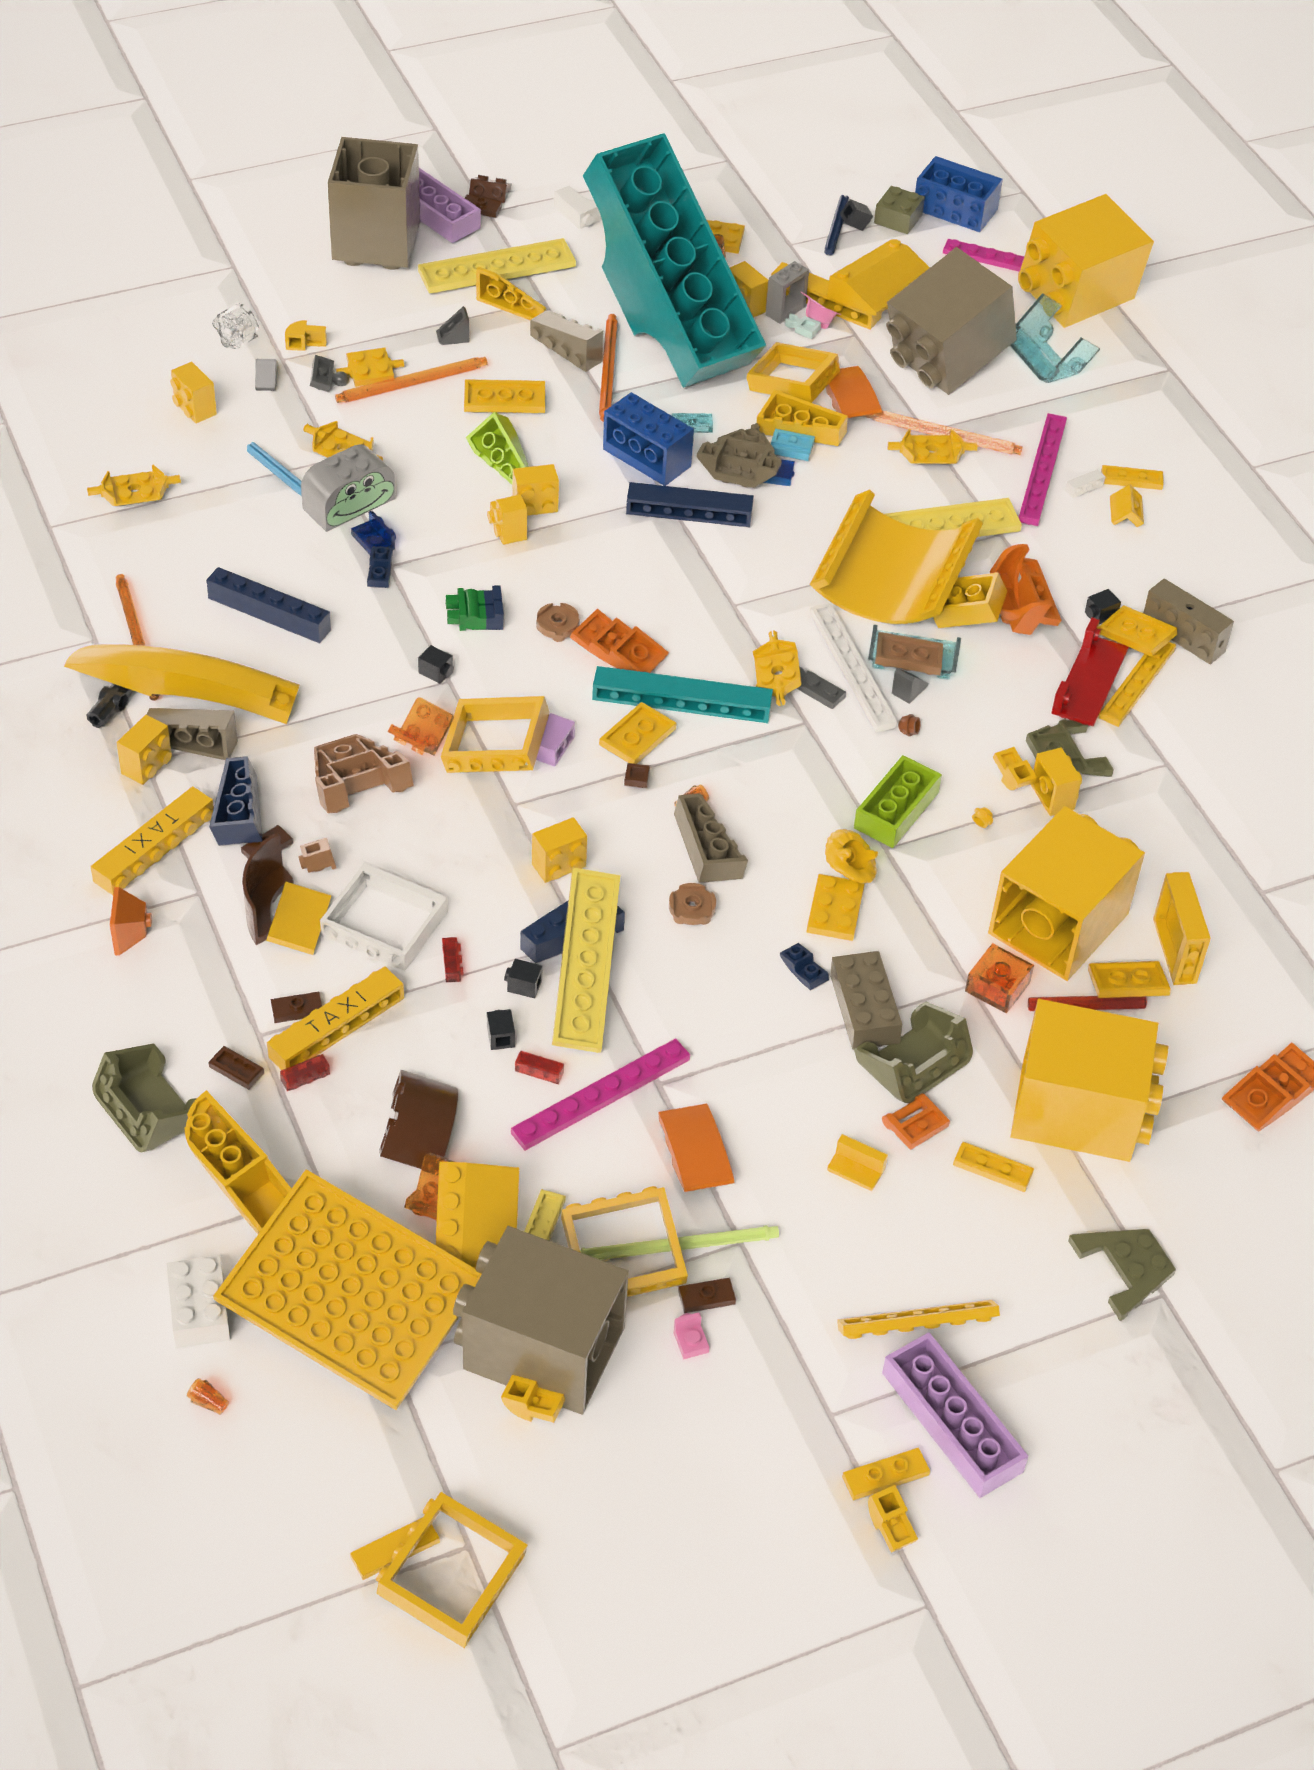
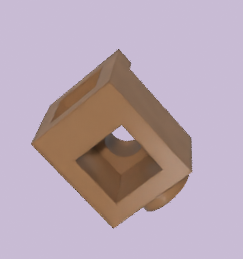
(316, 856)

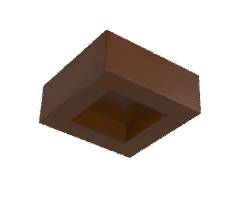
(636, 775)

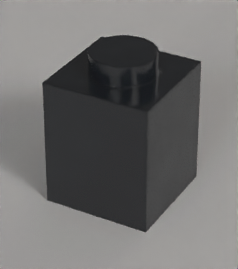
(856, 214)
(1102, 605)
(435, 664)
(524, 978)
(500, 1029)

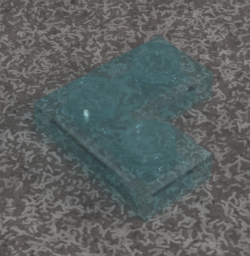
(699, 421)

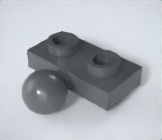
(323, 374)

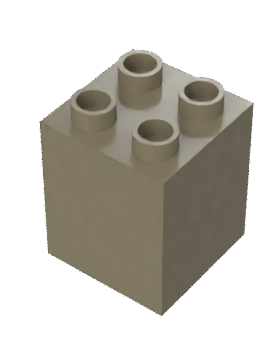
(374, 202)
(951, 321)
(541, 1316)

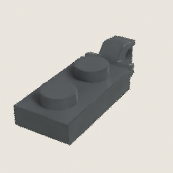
(820, 689)

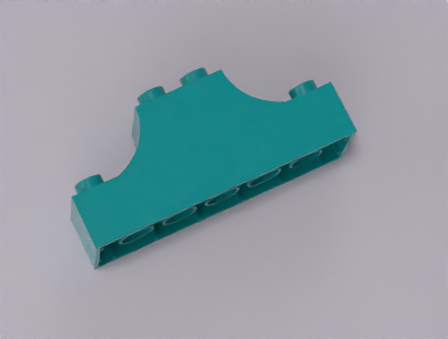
(669, 263)

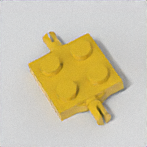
(370, 366)

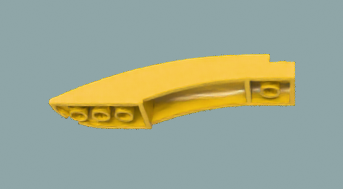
(187, 675)
(234, 1161)

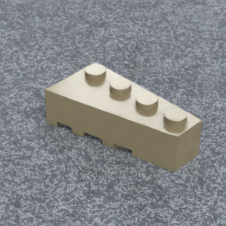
(569, 339)

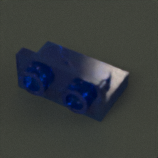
(374, 533)

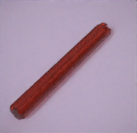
(1093, 1002)

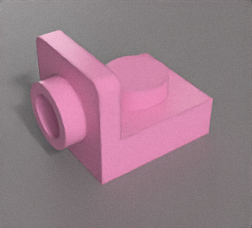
(690, 1335)

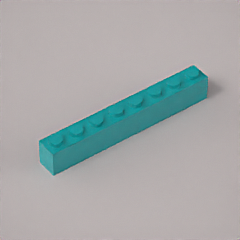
(682, 694)

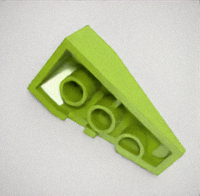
(498, 445)

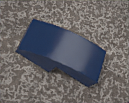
(380, 567)
(802, 965)

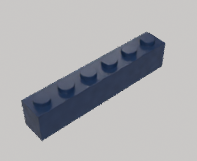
(689, 504)
(268, 605)

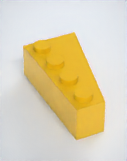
(802, 417)

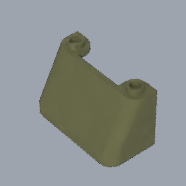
(924, 1056)
(140, 1097)

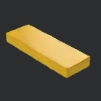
(1136, 477)
(993, 1166)
(377, 1554)

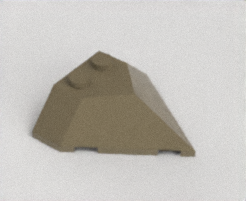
(740, 457)

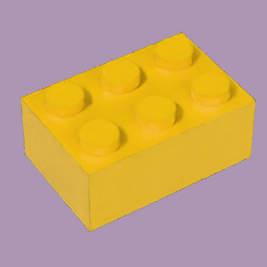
(973, 601)

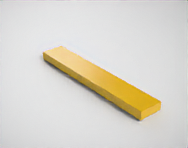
(1135, 685)

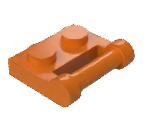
(920, 1126)

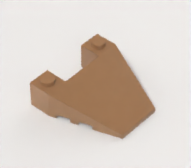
(355, 766)

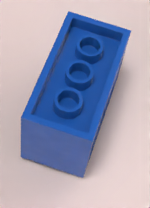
(959, 193)
(648, 439)

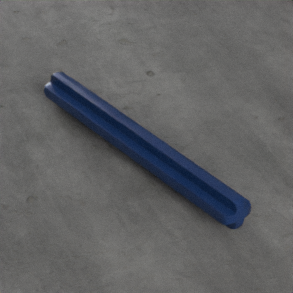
(835, 226)

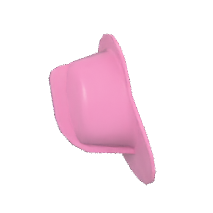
(819, 313)

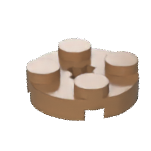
(557, 630)
(692, 915)

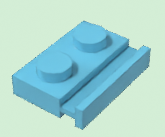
(792, 444)

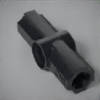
(109, 701)

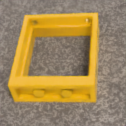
(824, 363)
(1181, 928)

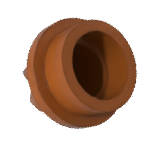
(909, 725)

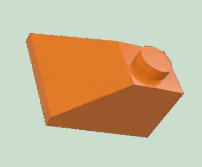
(128, 920)

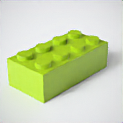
(897, 801)

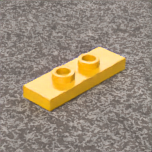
(885, 1473)

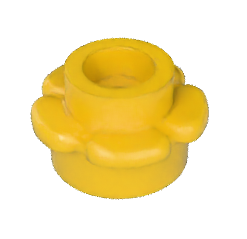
(982, 817)

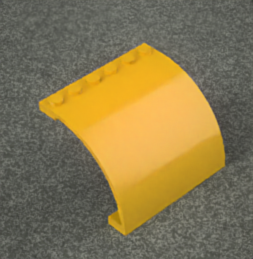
(891, 568)

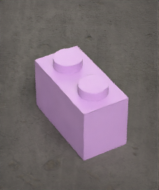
(556, 739)

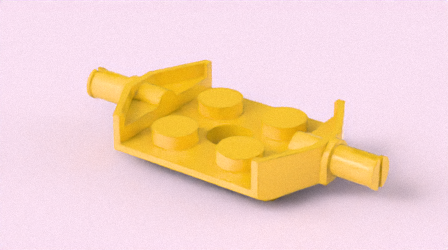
(330, 439)
(946, 448)
(118, 488)
(775, 657)

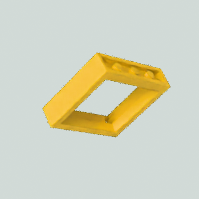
(495, 709)
(625, 1200)
(424, 1611)

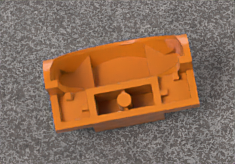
(1030, 598)

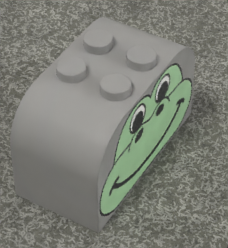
(346, 487)

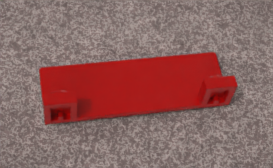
(1090, 678)

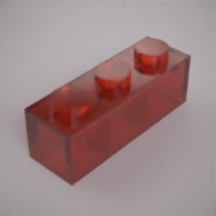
(452, 959)
(539, 1067)
(305, 1072)

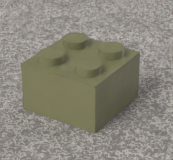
(899, 209)

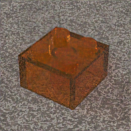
(999, 978)

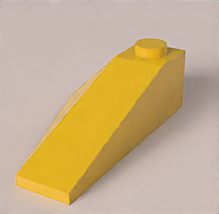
(502, 294)

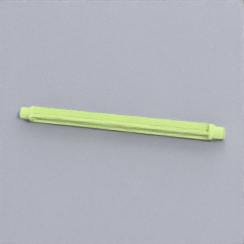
(686, 1242)

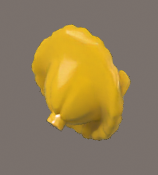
(851, 856)

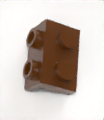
(490, 189)

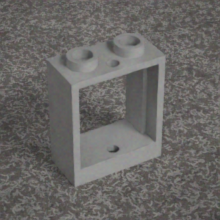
(778, 304)

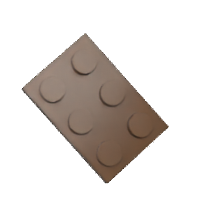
(909, 653)

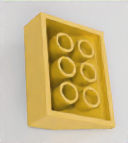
(474, 1207)

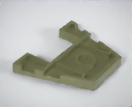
(1059, 736)
(1135, 1257)

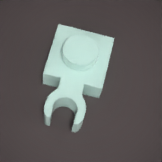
(805, 326)

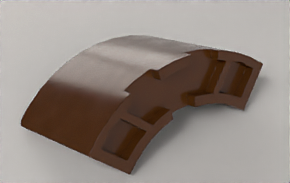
(262, 884)
(421, 1119)

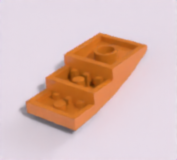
(853, 393)
(618, 643)
(1273, 1087)
(696, 1147)

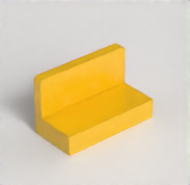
(1127, 504)
(857, 1162)

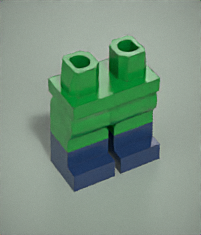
(476, 609)

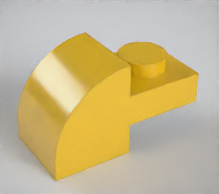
(300, 335)
(1014, 770)
(529, 1401)
(890, 1516)

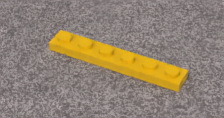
(928, 1317)

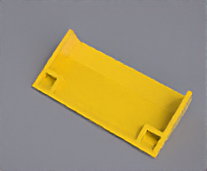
(876, 277)

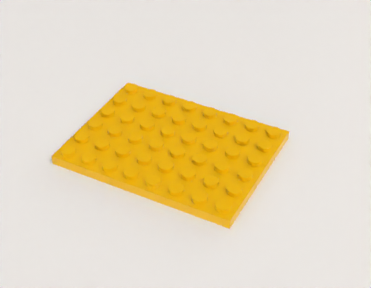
(348, 1288)

